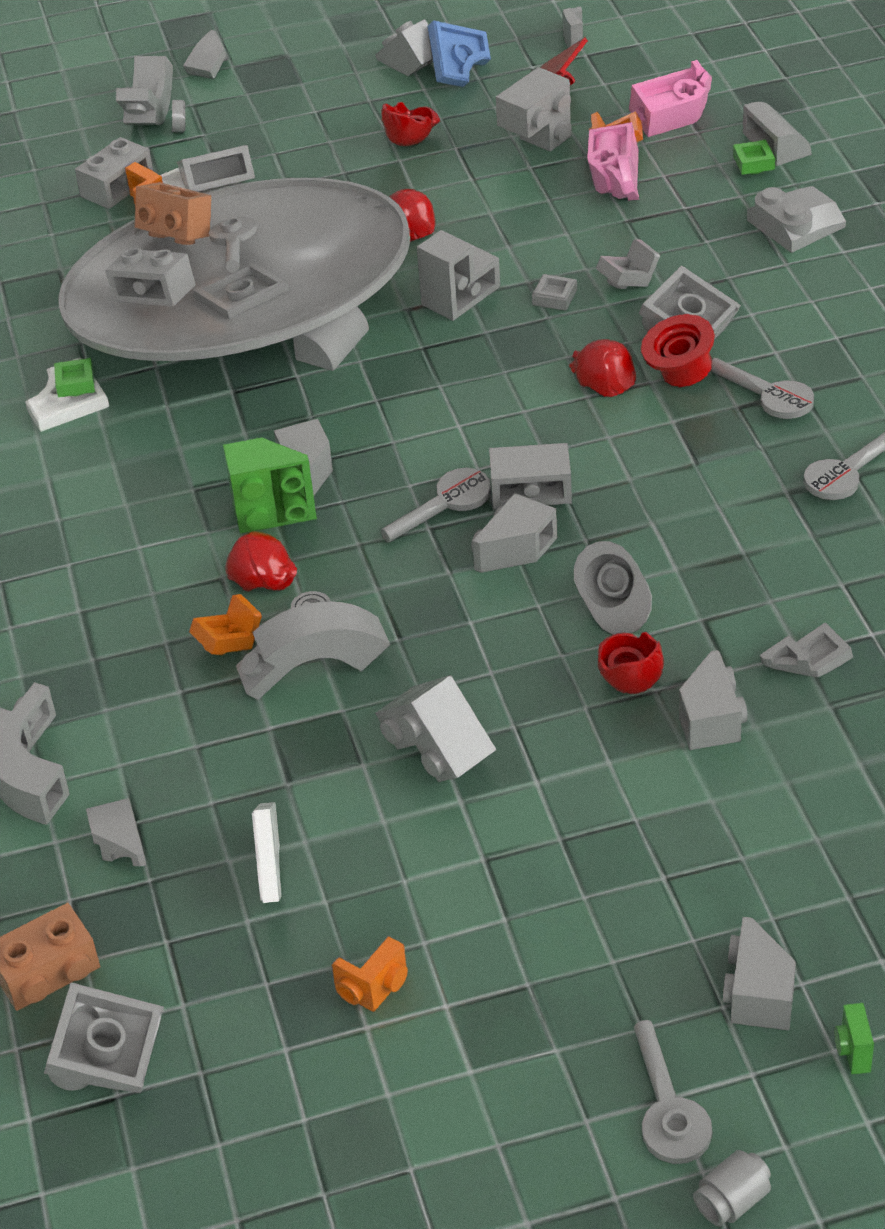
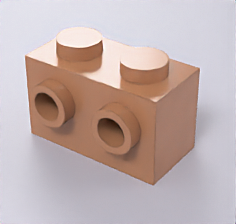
(172, 212)
(45, 956)

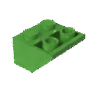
(268, 484)

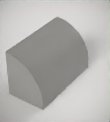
(765, 123)
(216, 169)
(331, 342)

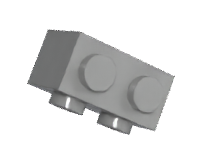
(104, 176)
(150, 277)
(531, 471)

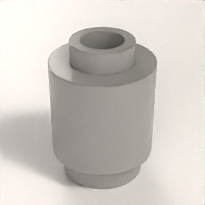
(732, 1188)

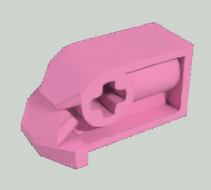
(671, 99)
(614, 160)

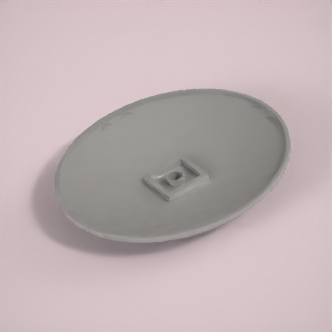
(311, 261)

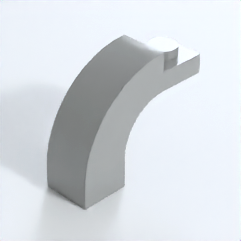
(150, 94)
(307, 634)
(27, 782)

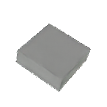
(554, 292)

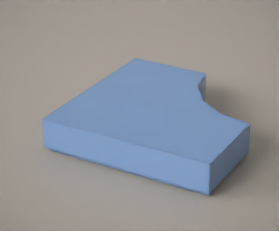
(456, 51)

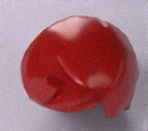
(408, 126)
(418, 212)
(604, 367)
(260, 562)
(630, 662)

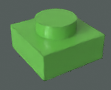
(753, 157)
(74, 377)
(855, 1038)

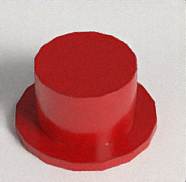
(680, 349)

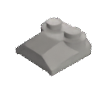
(795, 216)
(689, 295)
(102, 1040)

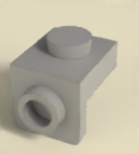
(630, 270)

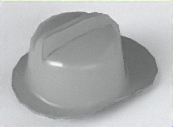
(613, 587)

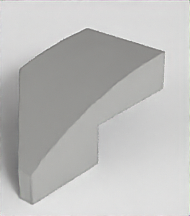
(572, 25)
(206, 56)
(811, 655)
(116, 831)

